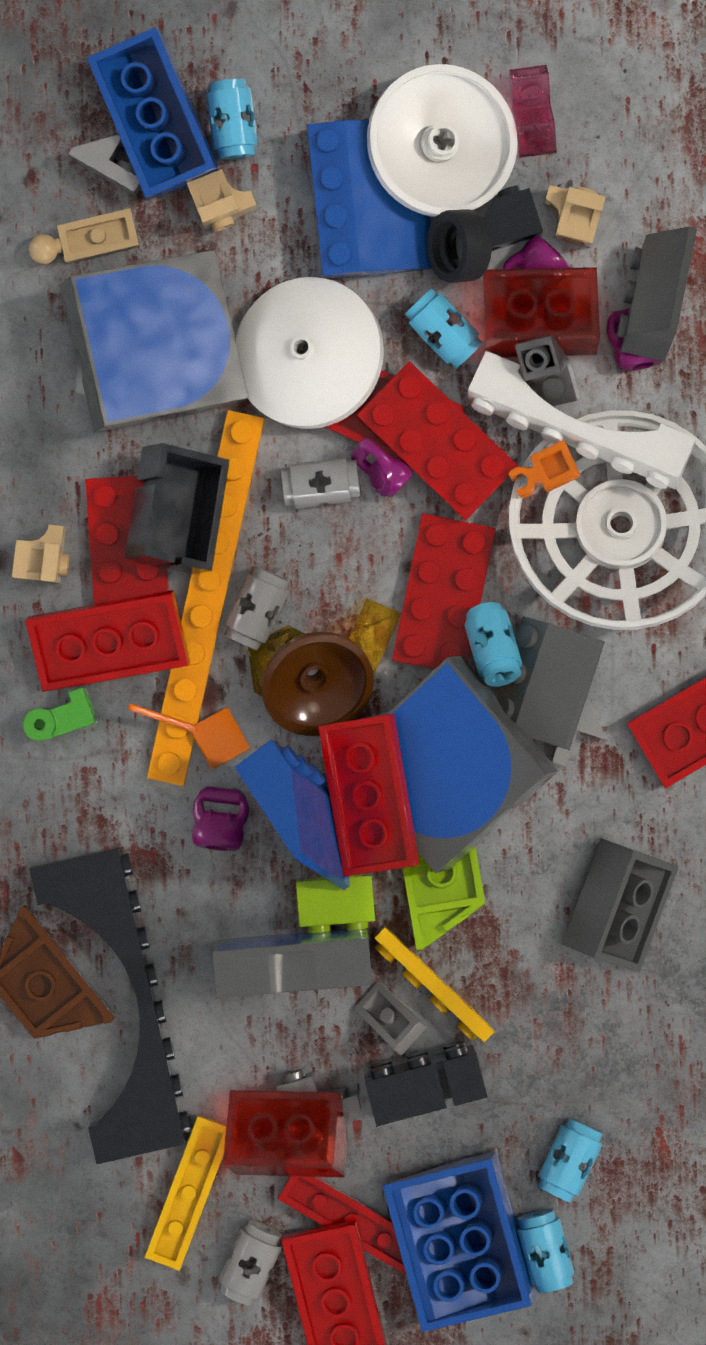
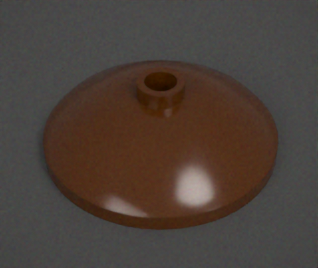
(328, 697)

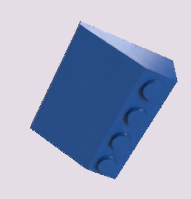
(357, 219)
(297, 805)
(459, 1242)

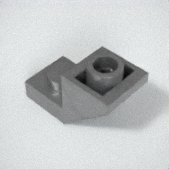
(549, 368)
(301, 1082)

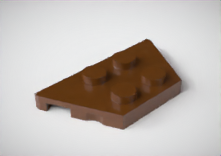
(44, 984)

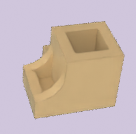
(218, 201)
(576, 213)
(42, 558)

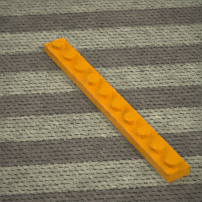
(205, 605)

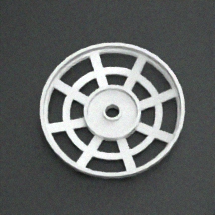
(608, 547)

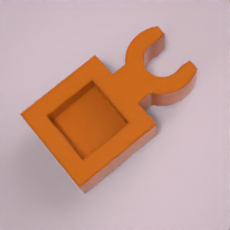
(551, 468)

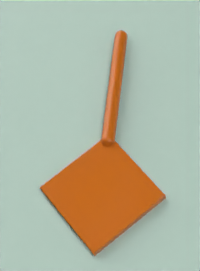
(216, 735)

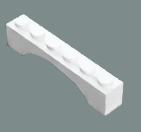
(653, 454)

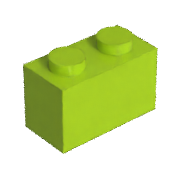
(326, 904)

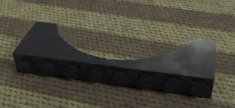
(99, 894)

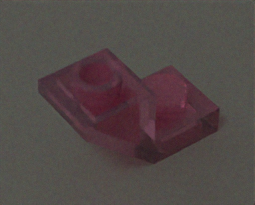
(532, 111)

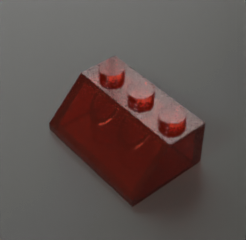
(538, 304)
(286, 1134)

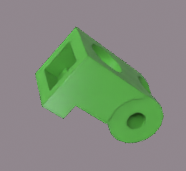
(47, 723)

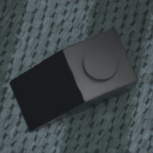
(512, 218)

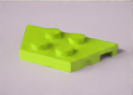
(442, 898)

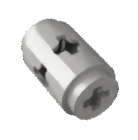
(298, 479)
(248, 622)
(246, 1284)

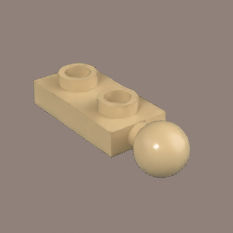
(87, 238)

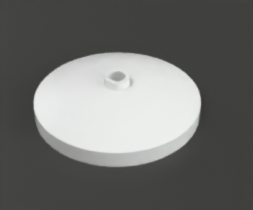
(468, 121)
(340, 359)

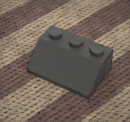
(656, 293)
(552, 681)
(619, 905)

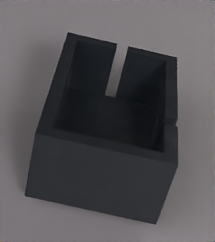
(177, 508)
(424, 1083)

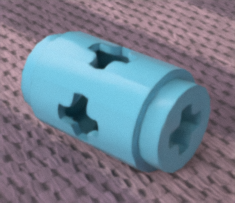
(226, 102)
(431, 315)
(493, 644)
(562, 1174)
(548, 1266)

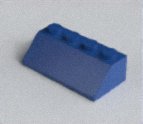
(153, 113)

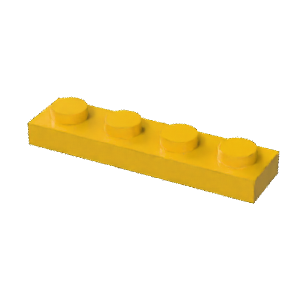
(420, 974)
(188, 1193)

